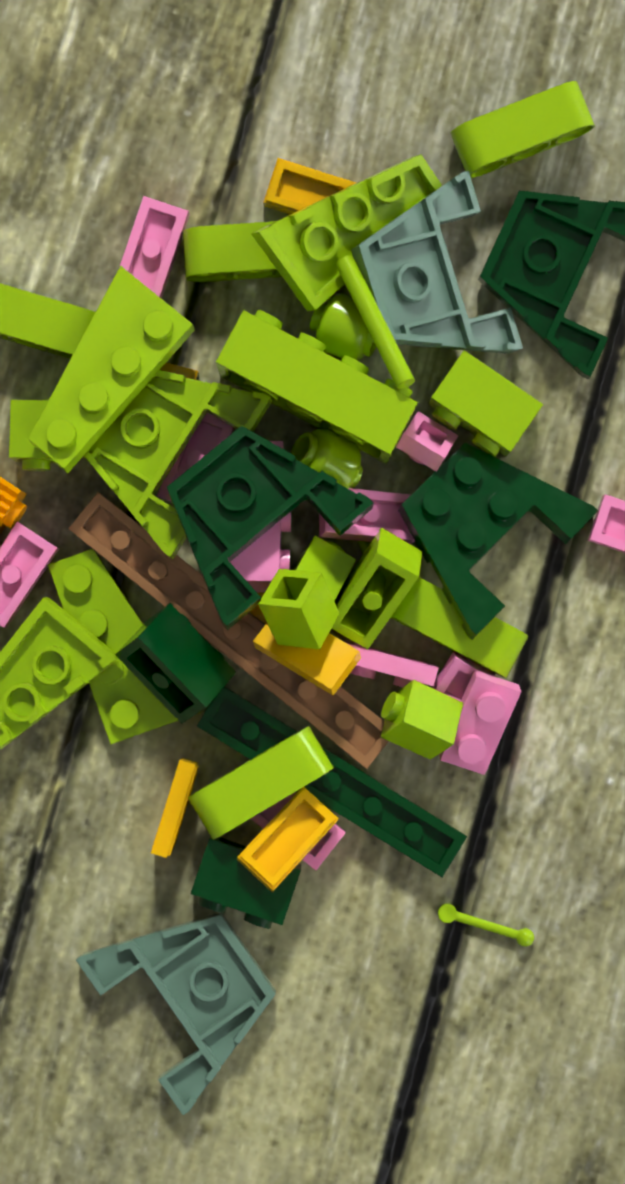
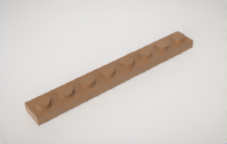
(176, 582)

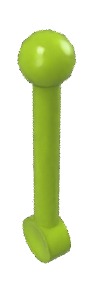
(447, 914)

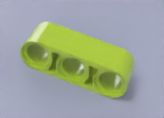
(522, 129)
(225, 253)
(41, 321)
(431, 615)
(260, 782)

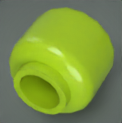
(342, 328)
(330, 453)

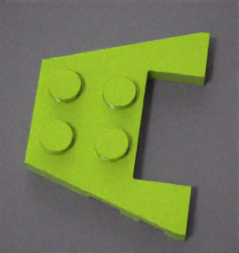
(152, 434)

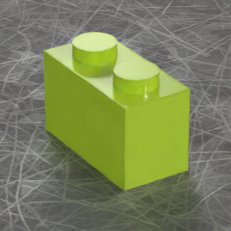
(484, 405)
(376, 587)

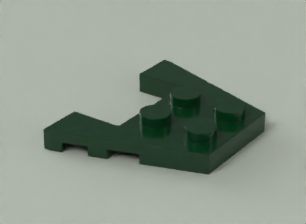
(541, 264)
(238, 497)
(469, 510)

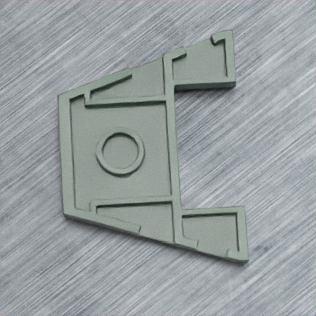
(416, 282)
(204, 980)

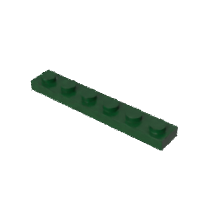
(342, 788)

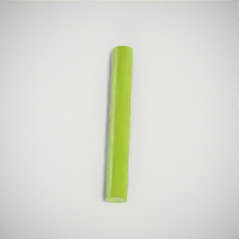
(375, 322)

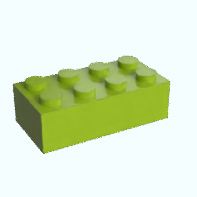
(316, 384)

